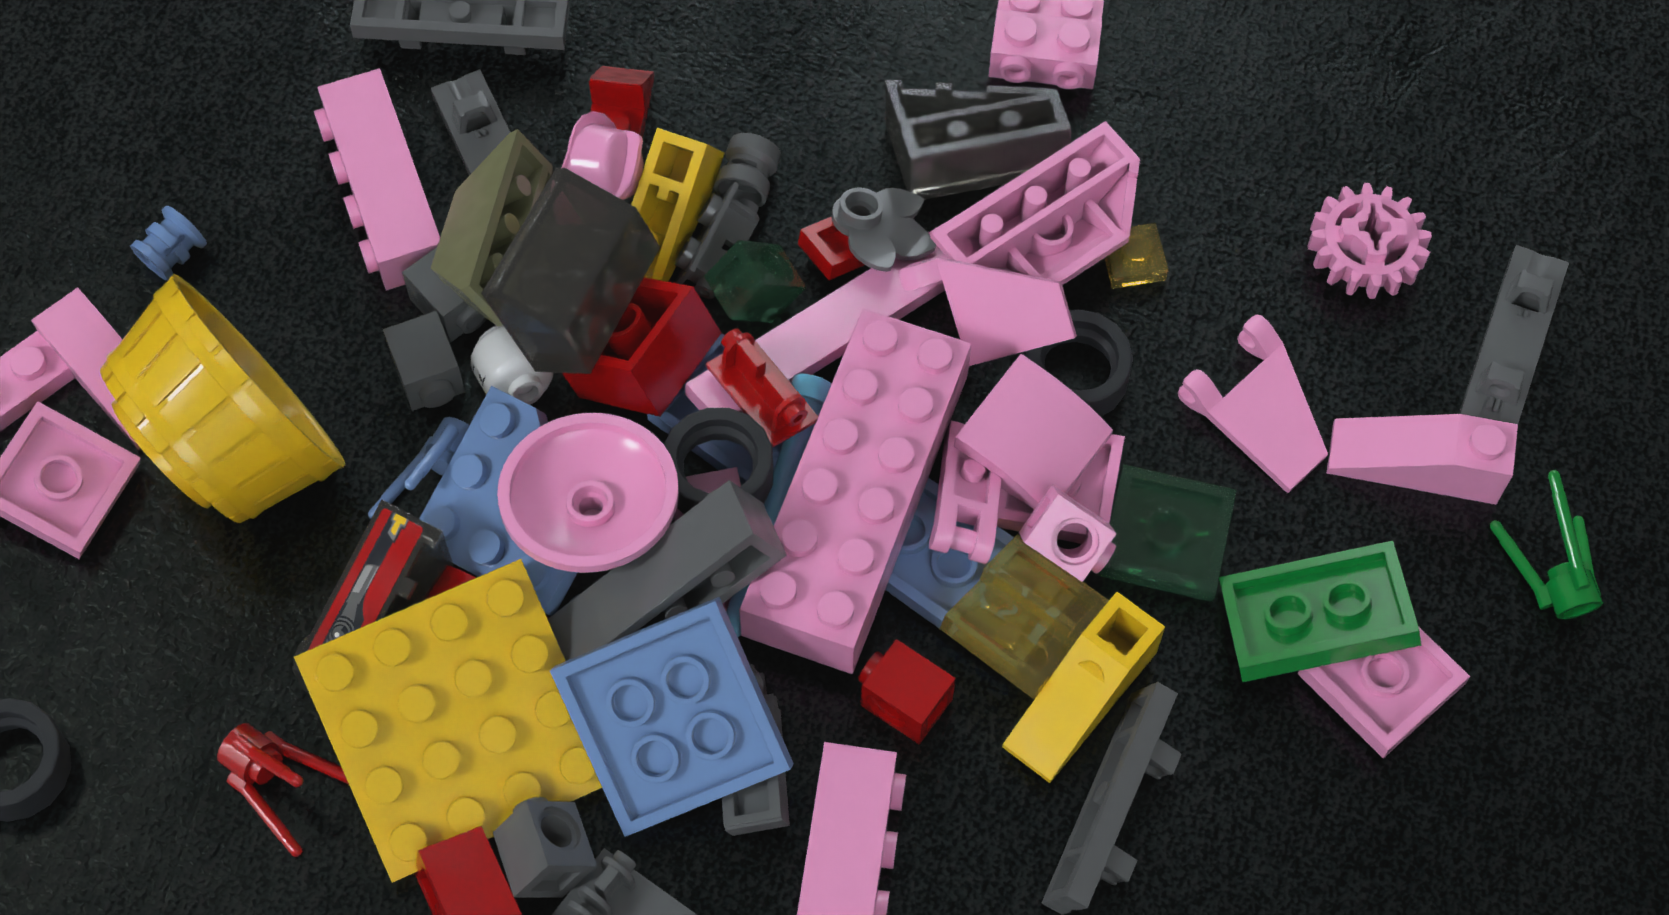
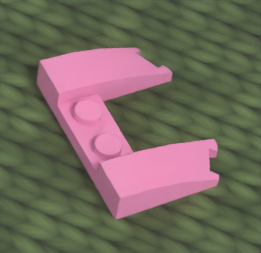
(67, 346)

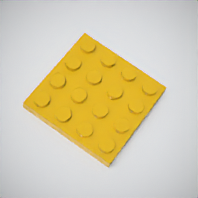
(449, 715)

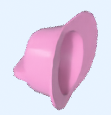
(605, 155)

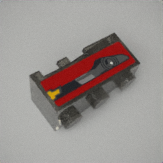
(387, 573)

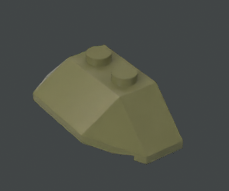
(487, 217)

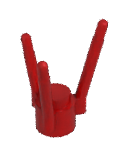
(258, 758)

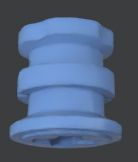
(168, 243)

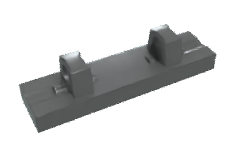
(471, 22)
(466, 107)
(1514, 336)
(1091, 846)

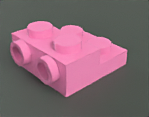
(1047, 42)

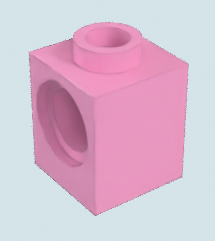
(1051, 516)

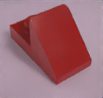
(622, 96)

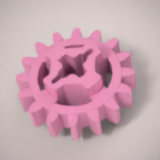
(1369, 240)

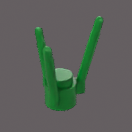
(1571, 584)

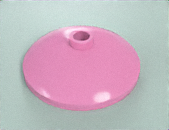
(584, 466)

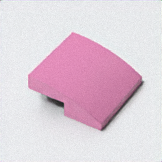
(1033, 433)

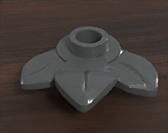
(882, 226)

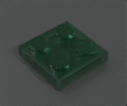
(1169, 532)

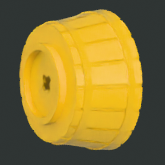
(213, 408)

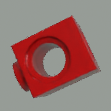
(906, 690)

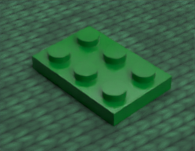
(1319, 611)

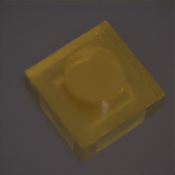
(1139, 259)

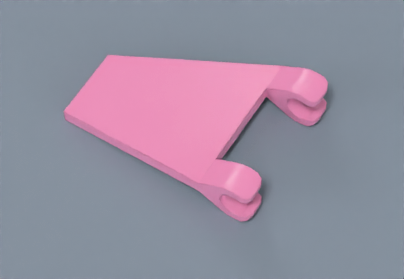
(996, 307)
(1265, 411)

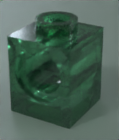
(754, 281)

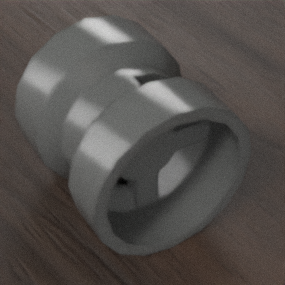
(749, 164)

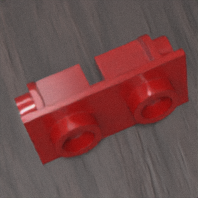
(760, 387)

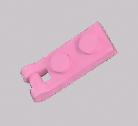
(965, 495)

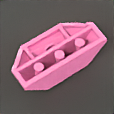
(1053, 215)

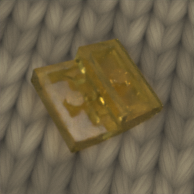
(1023, 615)

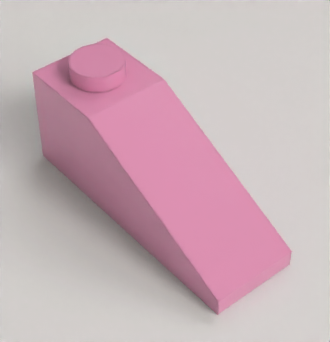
(1427, 453)

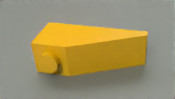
(673, 192)

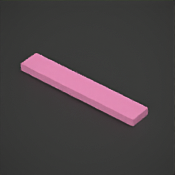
(824, 329)

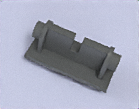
(724, 223)

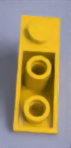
(1085, 686)

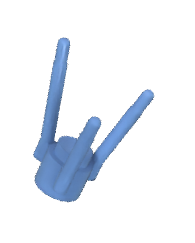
(434, 455)

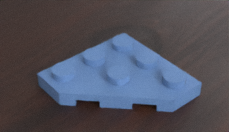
(468, 500)

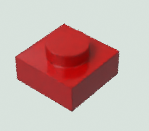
(828, 249)

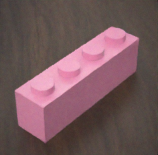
(380, 174)
(850, 832)

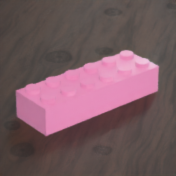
(857, 490)

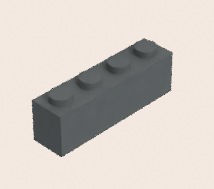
(700, 557)

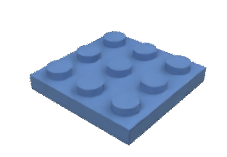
(672, 717)

